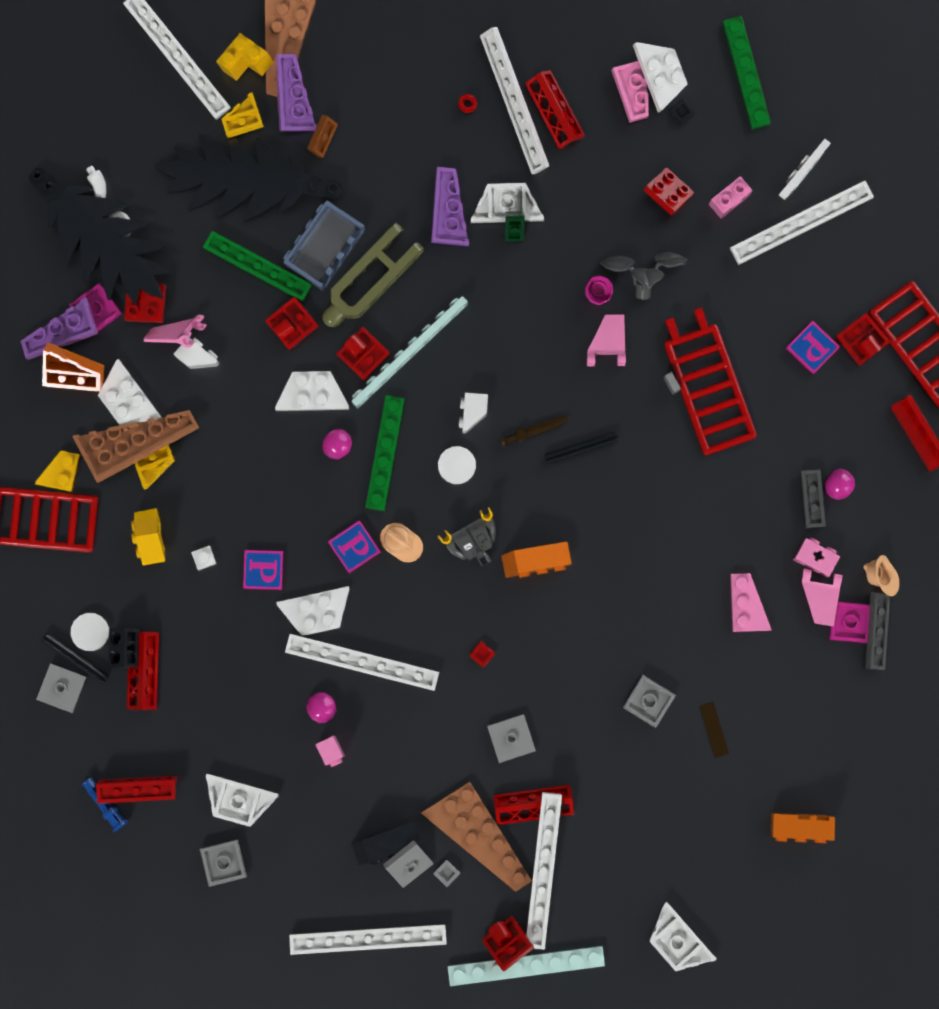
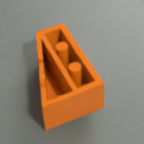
(70, 370)
(537, 560)
(802, 827)

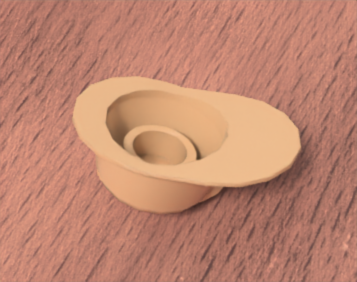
(401, 542)
(882, 574)

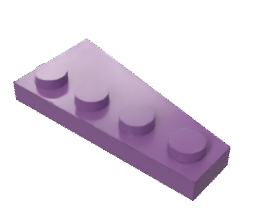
(293, 104)
(448, 217)
(68, 328)

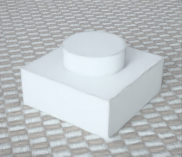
(203, 558)

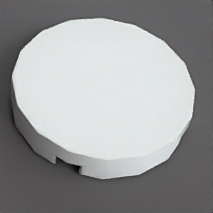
(456, 465)
(90, 632)

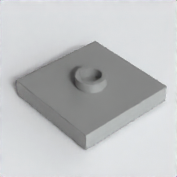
(61, 688)
(649, 701)
(511, 738)
(223, 863)
(408, 864)

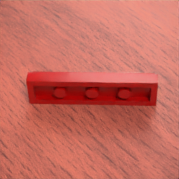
(557, 105)
(918, 431)
(146, 673)
(136, 789)
(529, 800)

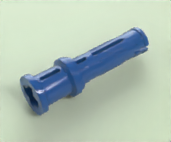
(109, 812)

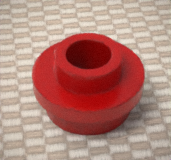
(467, 97)

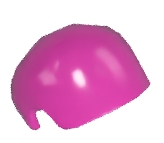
(598, 289)
(336, 444)
(839, 484)
(321, 707)

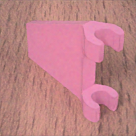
(176, 332)
(609, 340)
(822, 598)

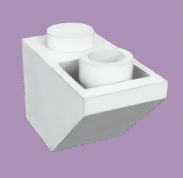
(195, 356)
(474, 410)

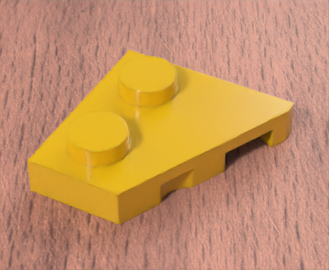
(242, 118)
(153, 466)
(60, 472)

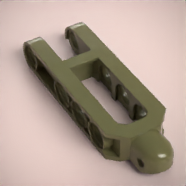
(339, 310)

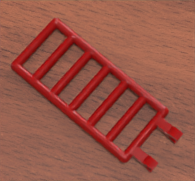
(896, 342)
(731, 382)
(56, 497)

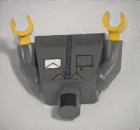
(473, 539)

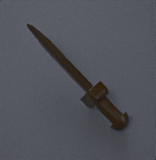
(521, 434)

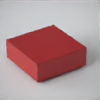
(482, 654)

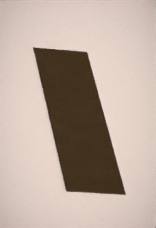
(714, 729)

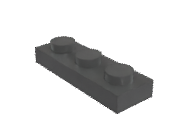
(812, 499)

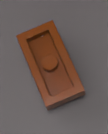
(322, 136)

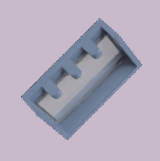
(324, 245)

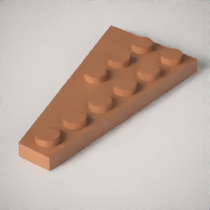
(284, 32)
(128, 443)
(473, 828)

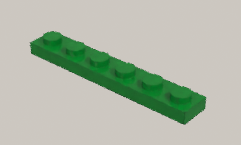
(746, 72)
(257, 266)
(385, 453)

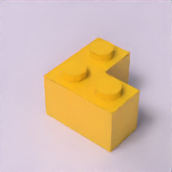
(244, 54)
(148, 537)

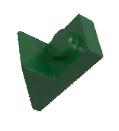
(514, 225)

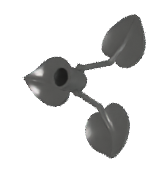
(644, 278)

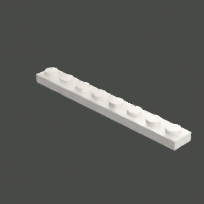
(178, 57)
(514, 100)
(801, 222)
(362, 662)
(543, 869)
(367, 939)

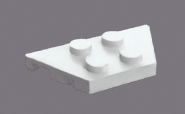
(661, 72)
(804, 168)
(503, 198)
(311, 392)
(125, 397)
(316, 611)
(237, 800)
(677, 941)

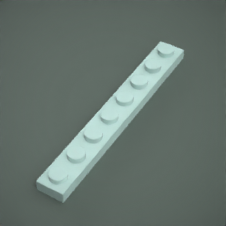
(403, 357)
(527, 966)

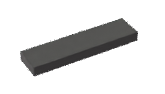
(877, 631)

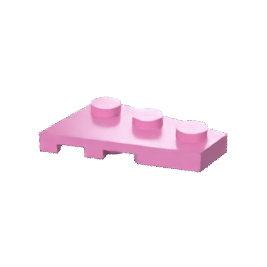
(632, 90)
(746, 605)

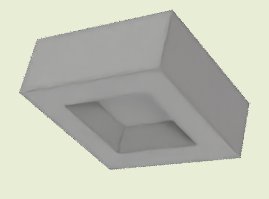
(672, 383)
(446, 873)

